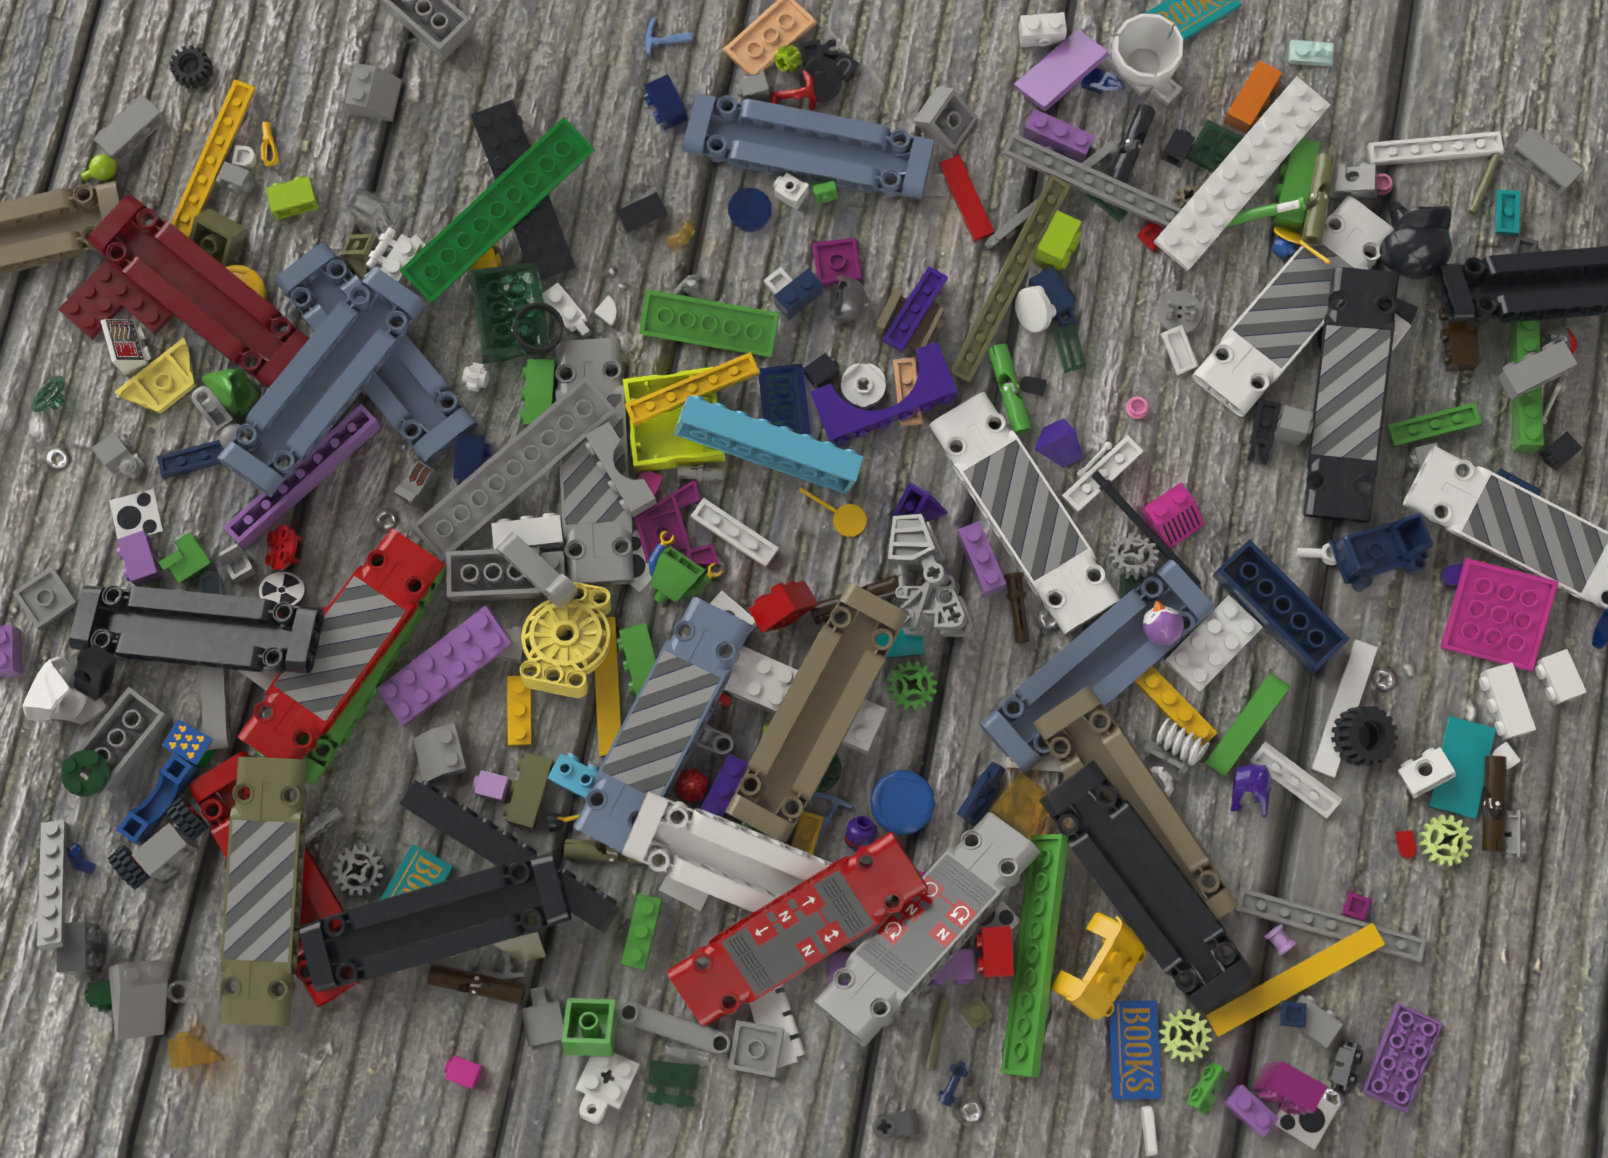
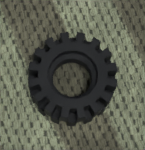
(183, 58)

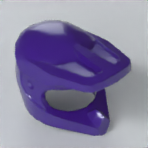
(1252, 779)

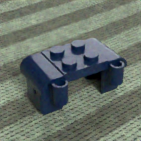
(1382, 550)

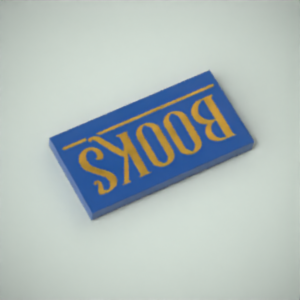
(1135, 1050)

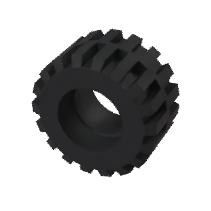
(1381, 736)

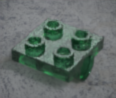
(1213, 146)

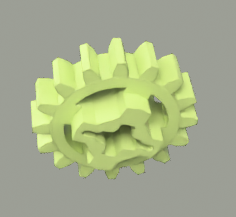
(1441, 832)
(1193, 1029)

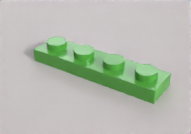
(1433, 425)

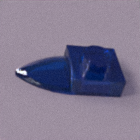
(1101, 80)

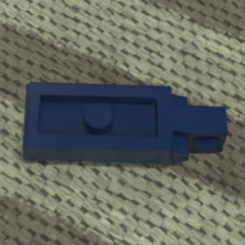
(982, 794)

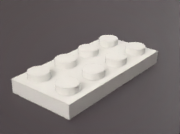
(1213, 644)

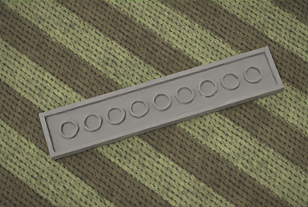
(513, 468)

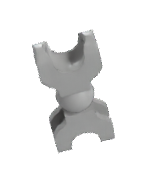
(216, 416)

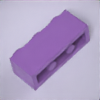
(1060, 135)
(981, 559)

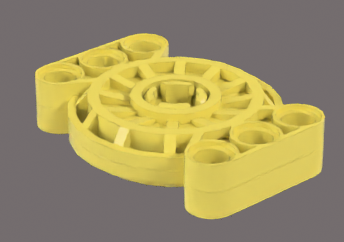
(571, 658)

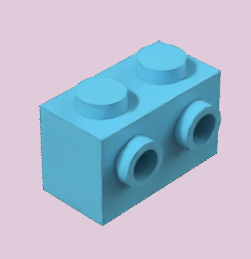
(573, 775)

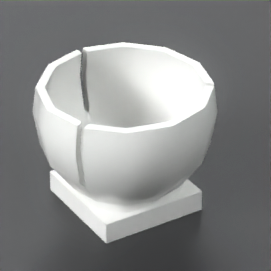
(1146, 52)

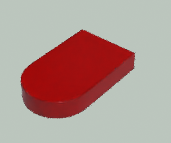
(1406, 843)

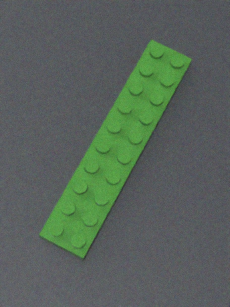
(1035, 957)

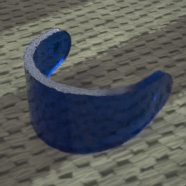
(1600, 634)

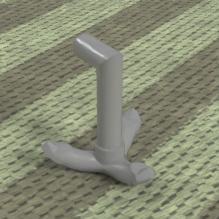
(689, 284)

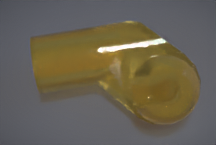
(683, 235)

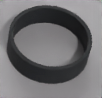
(541, 306)

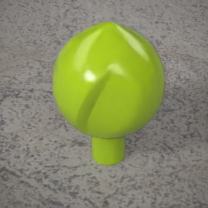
(101, 168)

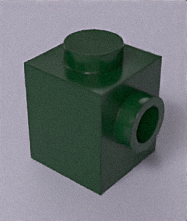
(99, 995)

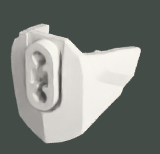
(56, 698)

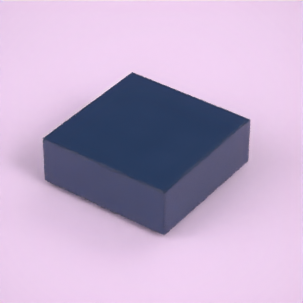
(1293, 1014)

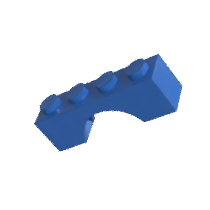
(172, 782)

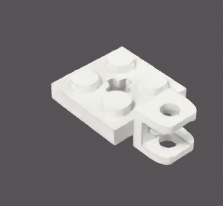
(602, 1095)

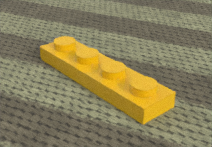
(1174, 705)

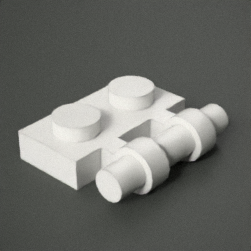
(402, 252)

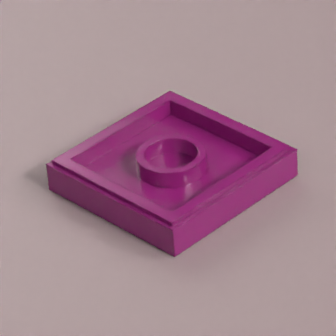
(836, 259)

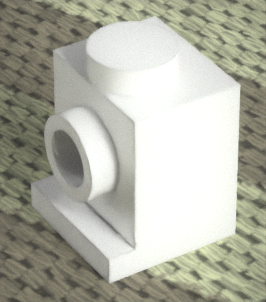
(794, 196)

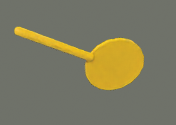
(1294, 237)
(848, 519)

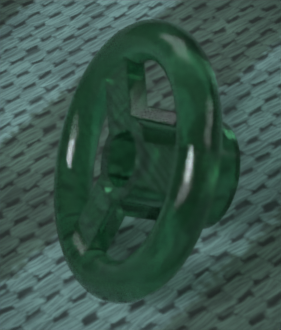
(51, 395)

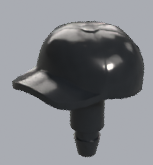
(1418, 240)

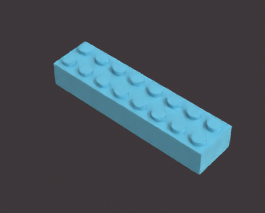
(768, 444)

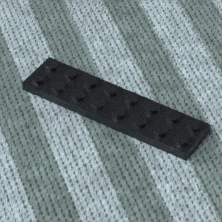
(539, 230)

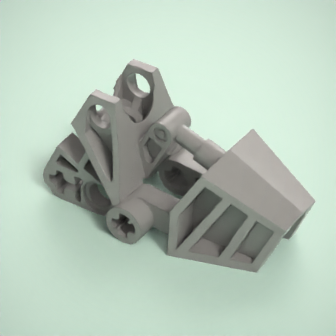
(918, 550)

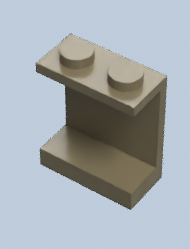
(925, 332)

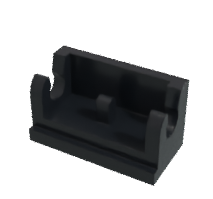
(641, 212)

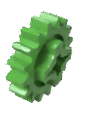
(903, 679)

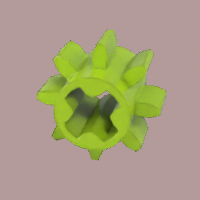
(788, 58)

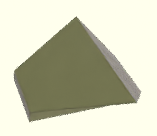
(357, 252)
(527, 946)

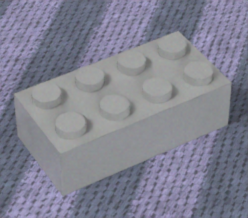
(433, 22)
(485, 577)
(125, 734)

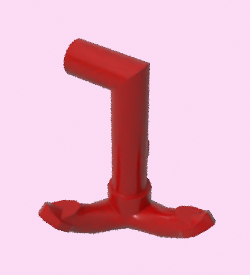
(804, 92)

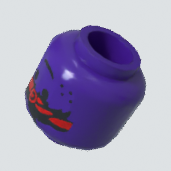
(860, 832)

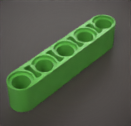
(1247, 724)

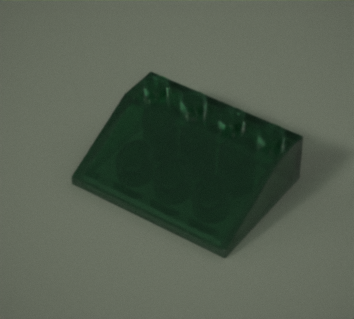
(496, 300)

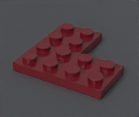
(106, 295)

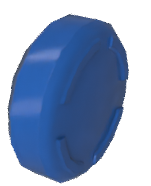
(902, 802)

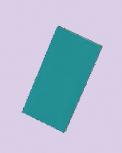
(1465, 748)

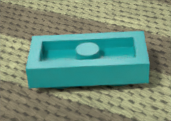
(1507, 212)

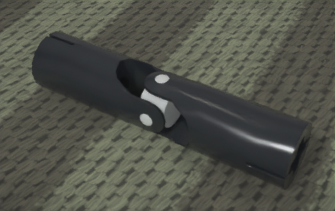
(1132, 143)

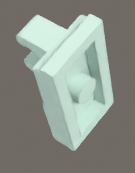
(1311, 53)

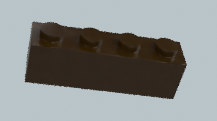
(1459, 341)

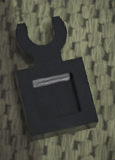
(814, 49)

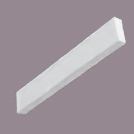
(1435, 148)
(1347, 697)

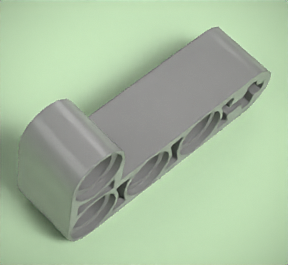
(535, 569)

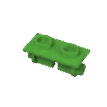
(1212, 1078)

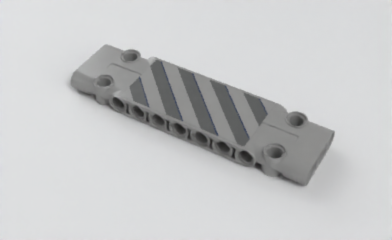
(589, 507)

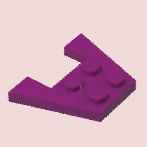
(667, 517)

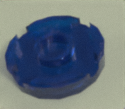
(749, 209)

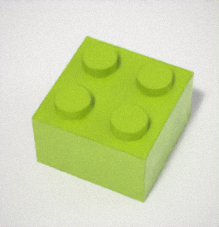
(1058, 242)

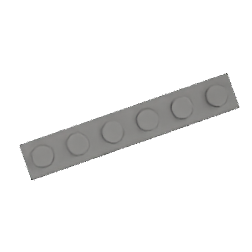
(52, 885)

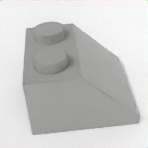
(372, 92)
(946, 118)
(441, 753)

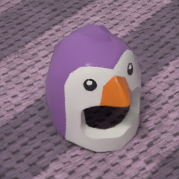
(1163, 625)

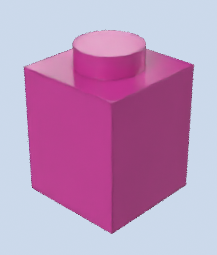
(463, 1071)

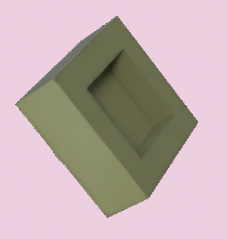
(976, 1012)

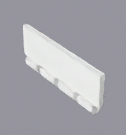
(769, 1011)

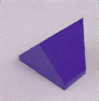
(1060, 443)
(918, 501)

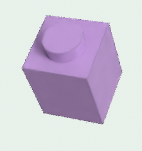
(491, 786)

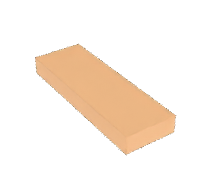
(905, 379)

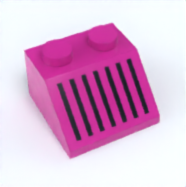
(1173, 515)

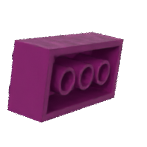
(1289, 1088)

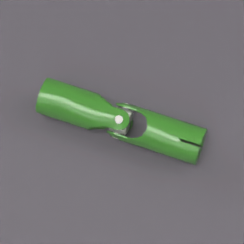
(1013, 400)

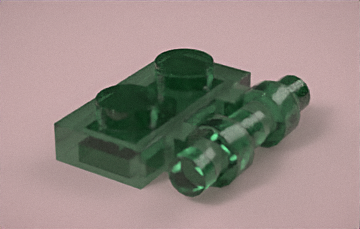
(672, 1075)

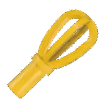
(268, 139)

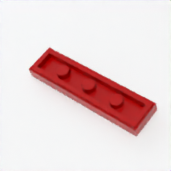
(966, 198)

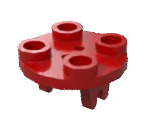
(282, 547)

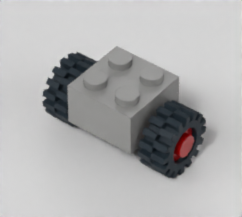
(164, 850)

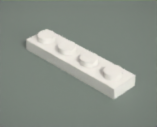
(1109, 466)
(734, 533)
(1297, 780)

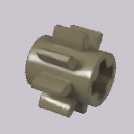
(1184, 194)

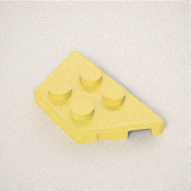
(162, 380)

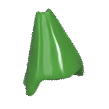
(232, 389)

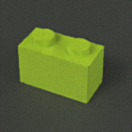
(292, 197)

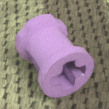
(1280, 939)

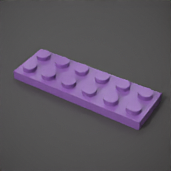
(445, 665)

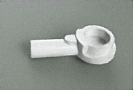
(1324, 553)

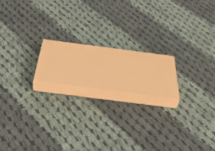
(779, 25)

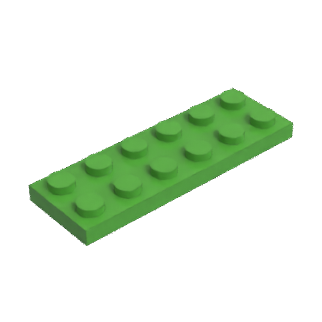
(709, 323)

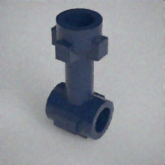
(958, 1071)

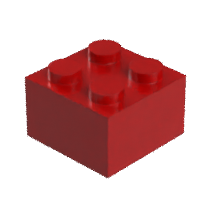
(782, 606)
(995, 952)

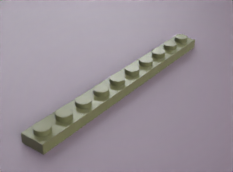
(1009, 279)

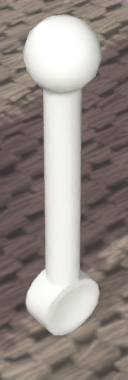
(1557, 388)
(1107, 446)

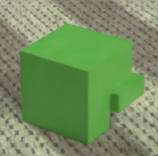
(188, 560)

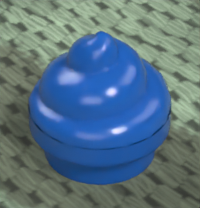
(1283, 248)

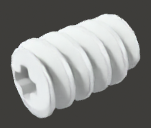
(1180, 743)

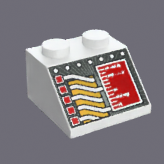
(126, 345)

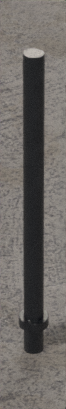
(1141, 524)

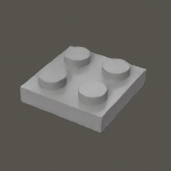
(45, 598)
(756, 1048)

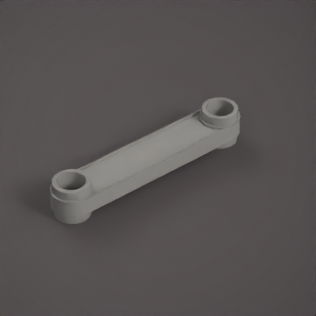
(674, 1028)

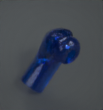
(77, 861)

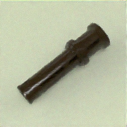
(1016, 597)

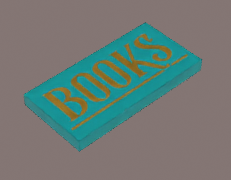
(1194, 15)
(417, 871)

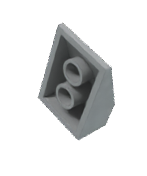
(138, 998)

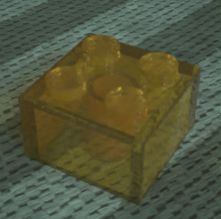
(1021, 806)

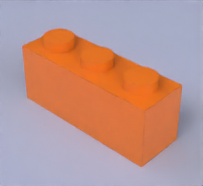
(1254, 97)

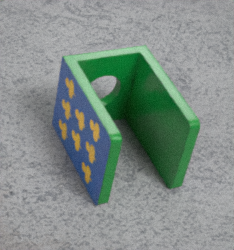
(189, 744)

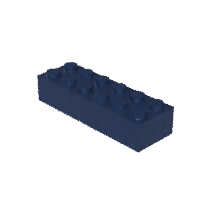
(1280, 607)

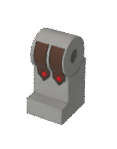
(415, 483)

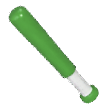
(1268, 210)

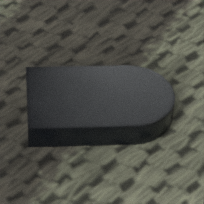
(1032, 385)

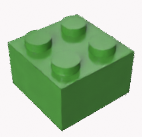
(590, 1027)

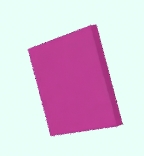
(1499, 614)

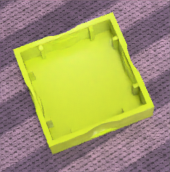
(653, 441)

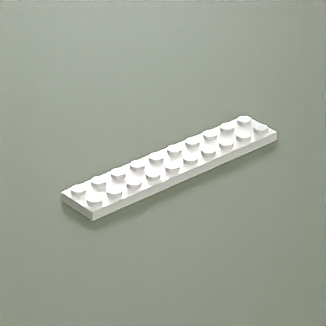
(1241, 173)

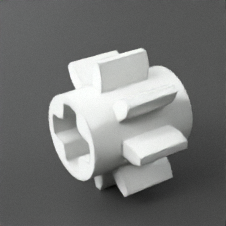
(475, 377)

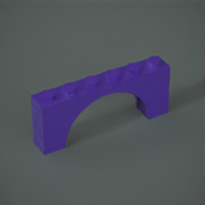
(931, 388)

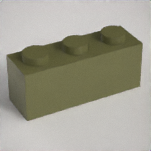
(528, 791)

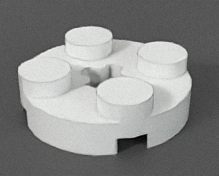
(863, 373)

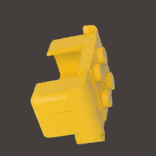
(1108, 971)

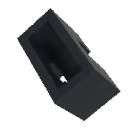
(94, 672)

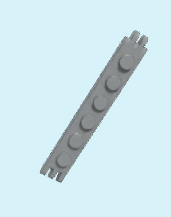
(1009, 229)

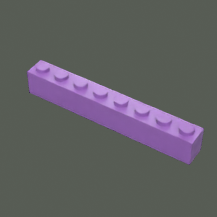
(324, 459)

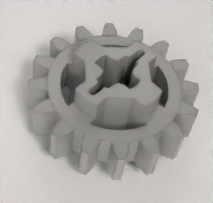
(1133, 556)
(353, 862)

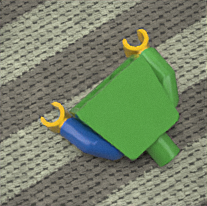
(676, 574)

